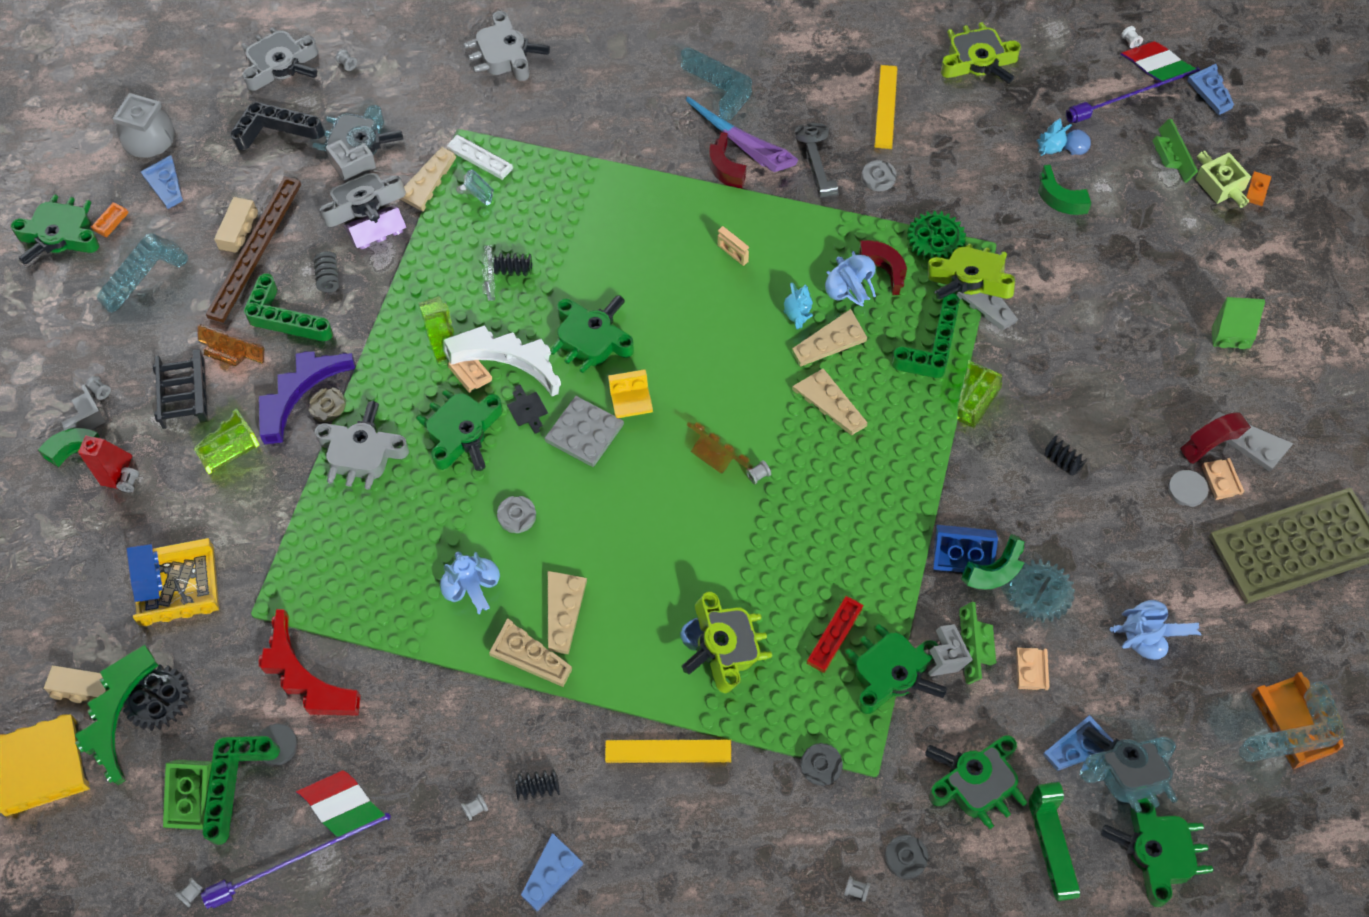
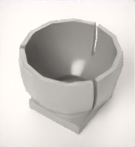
(143, 126)

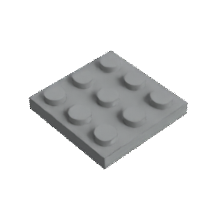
(584, 431)

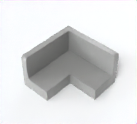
(350, 162)
(89, 413)
(952, 654)

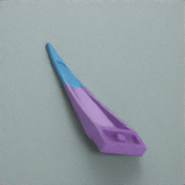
(764, 153)

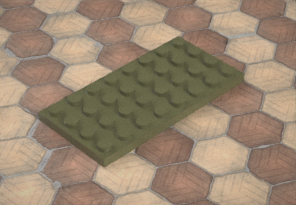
(1295, 545)

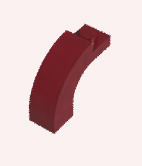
(724, 170)
(887, 259)
(1212, 434)

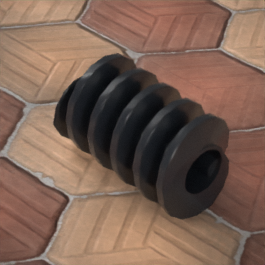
(513, 264)
(1064, 456)
(537, 784)

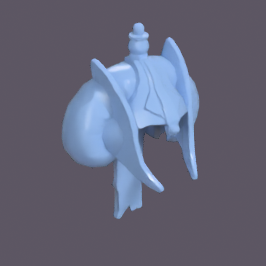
(849, 276)
(468, 574)
(1147, 631)

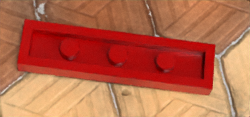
(835, 634)

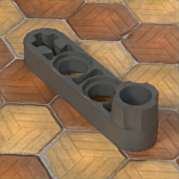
(824, 187)

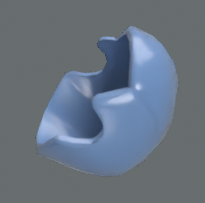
(1077, 142)
(690, 634)

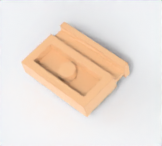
(733, 246)
(470, 374)
(1222, 478)
(1032, 669)

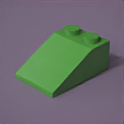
(1237, 323)
(186, 793)

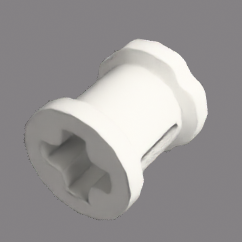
(1132, 37)

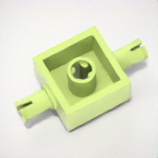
(1223, 178)

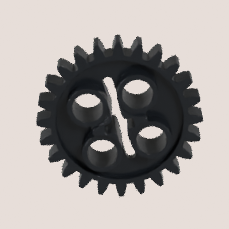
(143, 713)

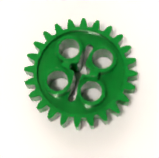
(935, 235)

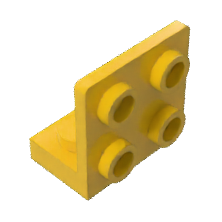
(630, 393)

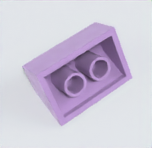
(364, 231)

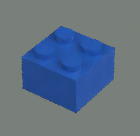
(144, 572)

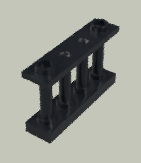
(198, 394)

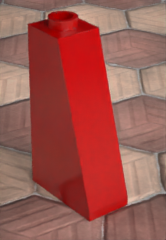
(104, 460)

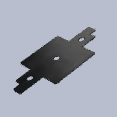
(524, 416)

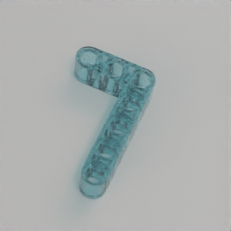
(735, 83)
(136, 268)
(1300, 735)

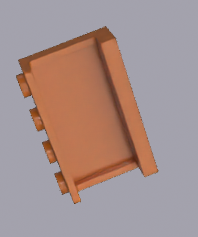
(1286, 709)

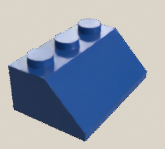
(958, 545)

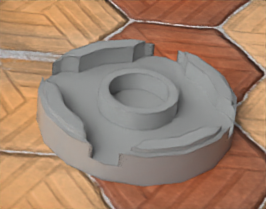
(878, 175)
(1188, 488)
(516, 514)

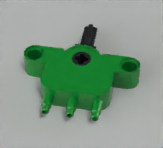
(591, 333)

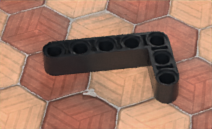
(263, 115)

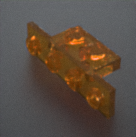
(228, 347)
(714, 452)

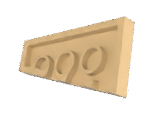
(423, 183)
(832, 338)
(830, 400)
(564, 604)
(524, 652)

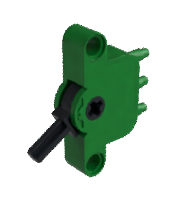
(886, 660)

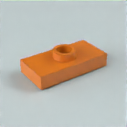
(1258, 188)
(109, 219)

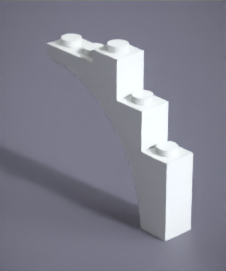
(481, 345)

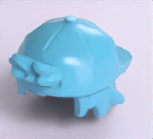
(1053, 139)
(798, 305)

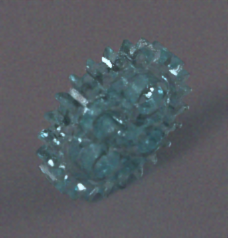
(1058, 599)

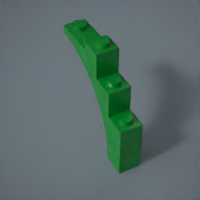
(106, 708)

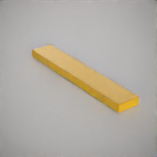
(886, 107)
(667, 751)

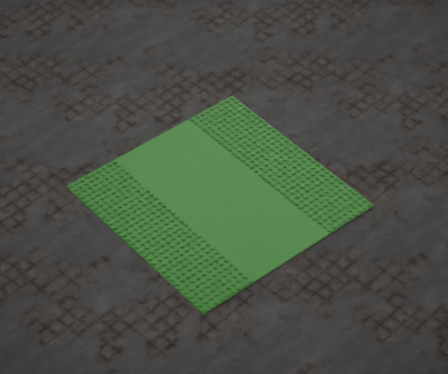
(650, 516)

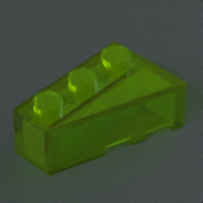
(437, 324)
(978, 392)
(226, 443)

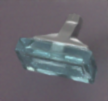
(477, 187)

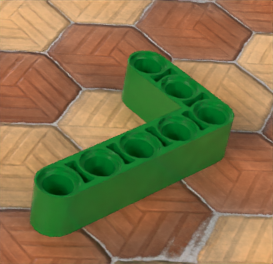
(263, 315)
(930, 359)
(228, 780)
(1043, 808)

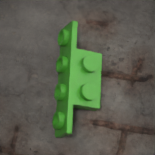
(1173, 151)
(979, 642)

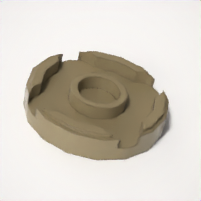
(327, 404)

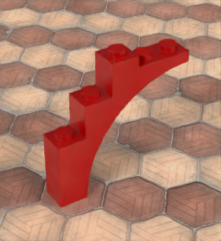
(281, 659)

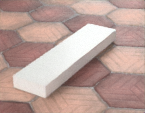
(479, 157)

